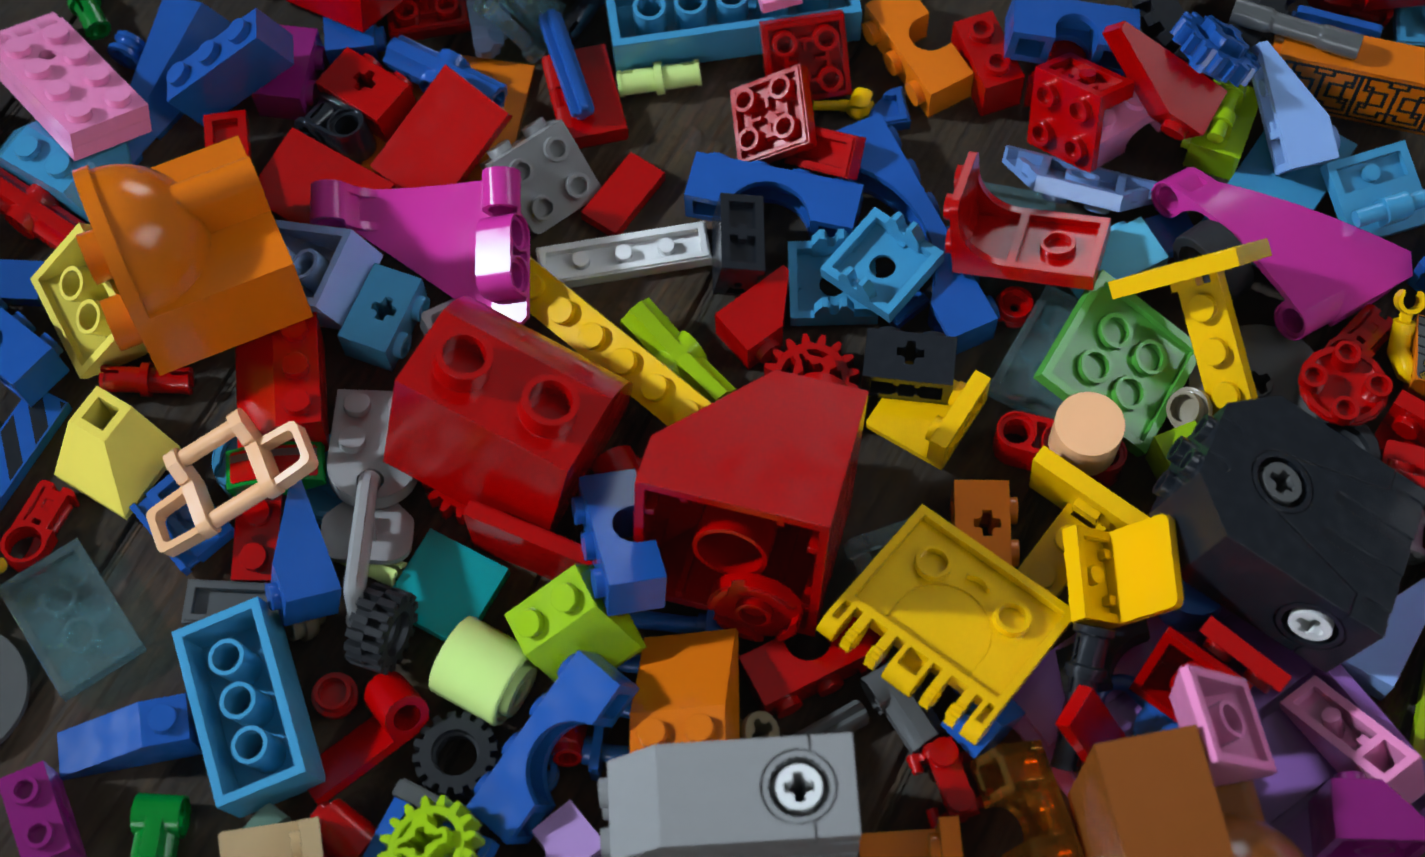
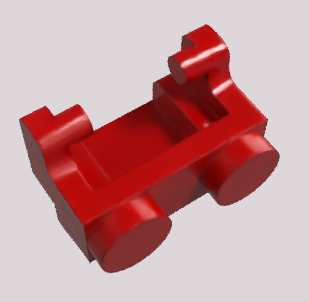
(950, 779)

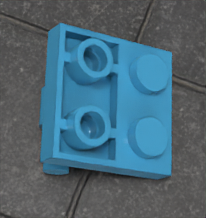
(1377, 190)

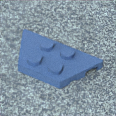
(1061, 181)

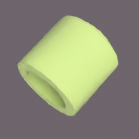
(482, 671)

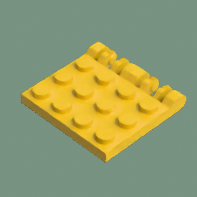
(952, 615)

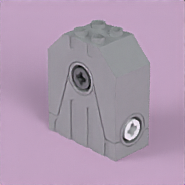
(733, 799)

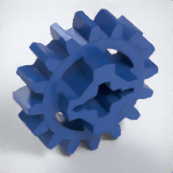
(1215, 49)

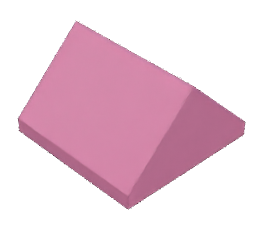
(1226, 724)

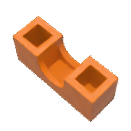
(930, 77)

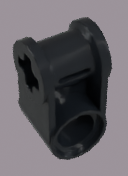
(338, 128)

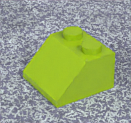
(570, 619)

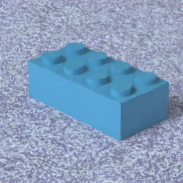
(248, 708)

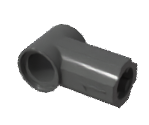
(909, 719)

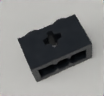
(925, 380)

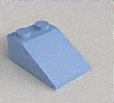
(329, 266)

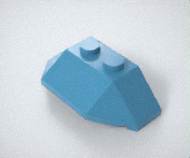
(38, 159)

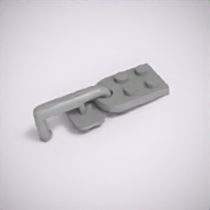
(369, 521)

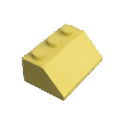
(75, 308)

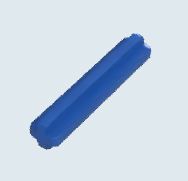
(566, 64)

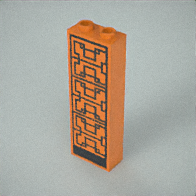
(1375, 89)

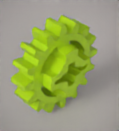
(423, 832)

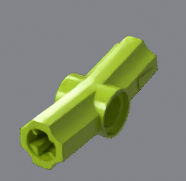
(675, 349)

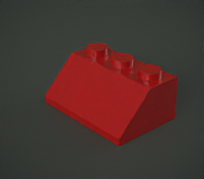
(285, 380)

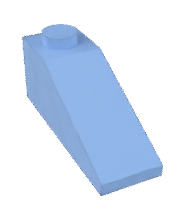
(1292, 118)
(1381, 663)

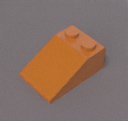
(687, 689)

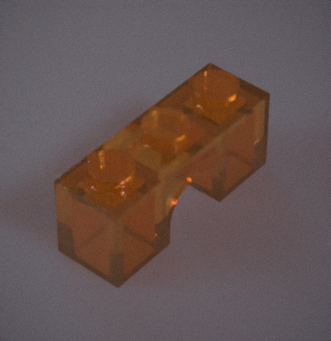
(1023, 782)

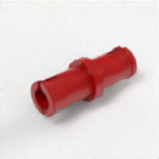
(146, 380)

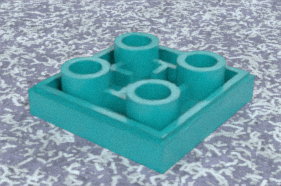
(450, 583)

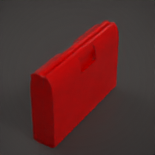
(608, 119)

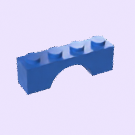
(814, 198)
(516, 791)

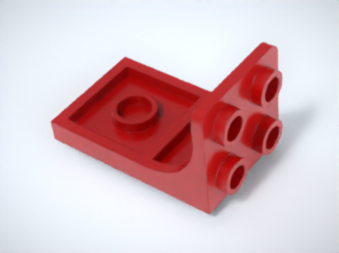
(1019, 242)

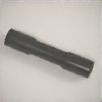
(1322, 36)

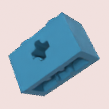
(384, 317)

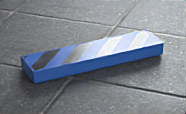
(25, 438)

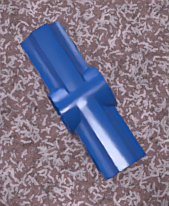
(423, 64)

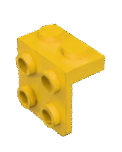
(1123, 572)

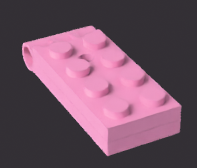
(70, 87)

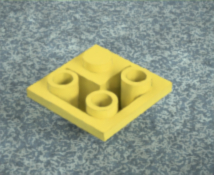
(112, 452)

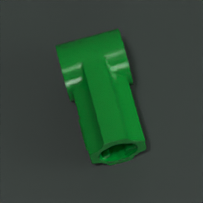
(158, 824)

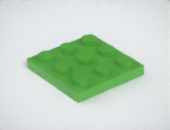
(1122, 353)

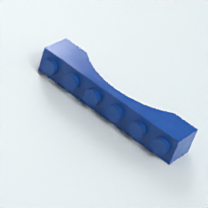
(957, 300)

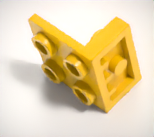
(930, 428)

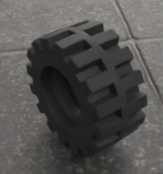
(440, 734)

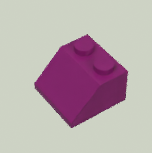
(1363, 820)

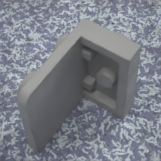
(552, 170)

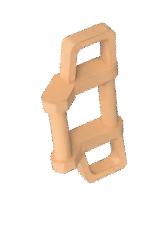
(195, 492)

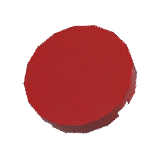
(755, 606)

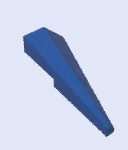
(174, 36)

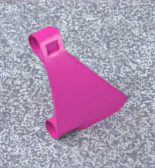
(453, 235)
(1316, 260)

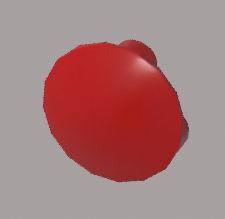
(1344, 385)

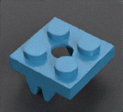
(877, 238)
(806, 301)

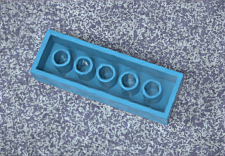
(702, 28)

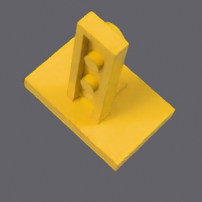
(1207, 316)
(1082, 503)

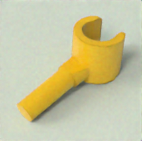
(857, 107)

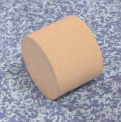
(1087, 431)

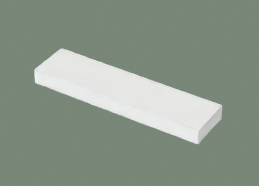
(628, 255)

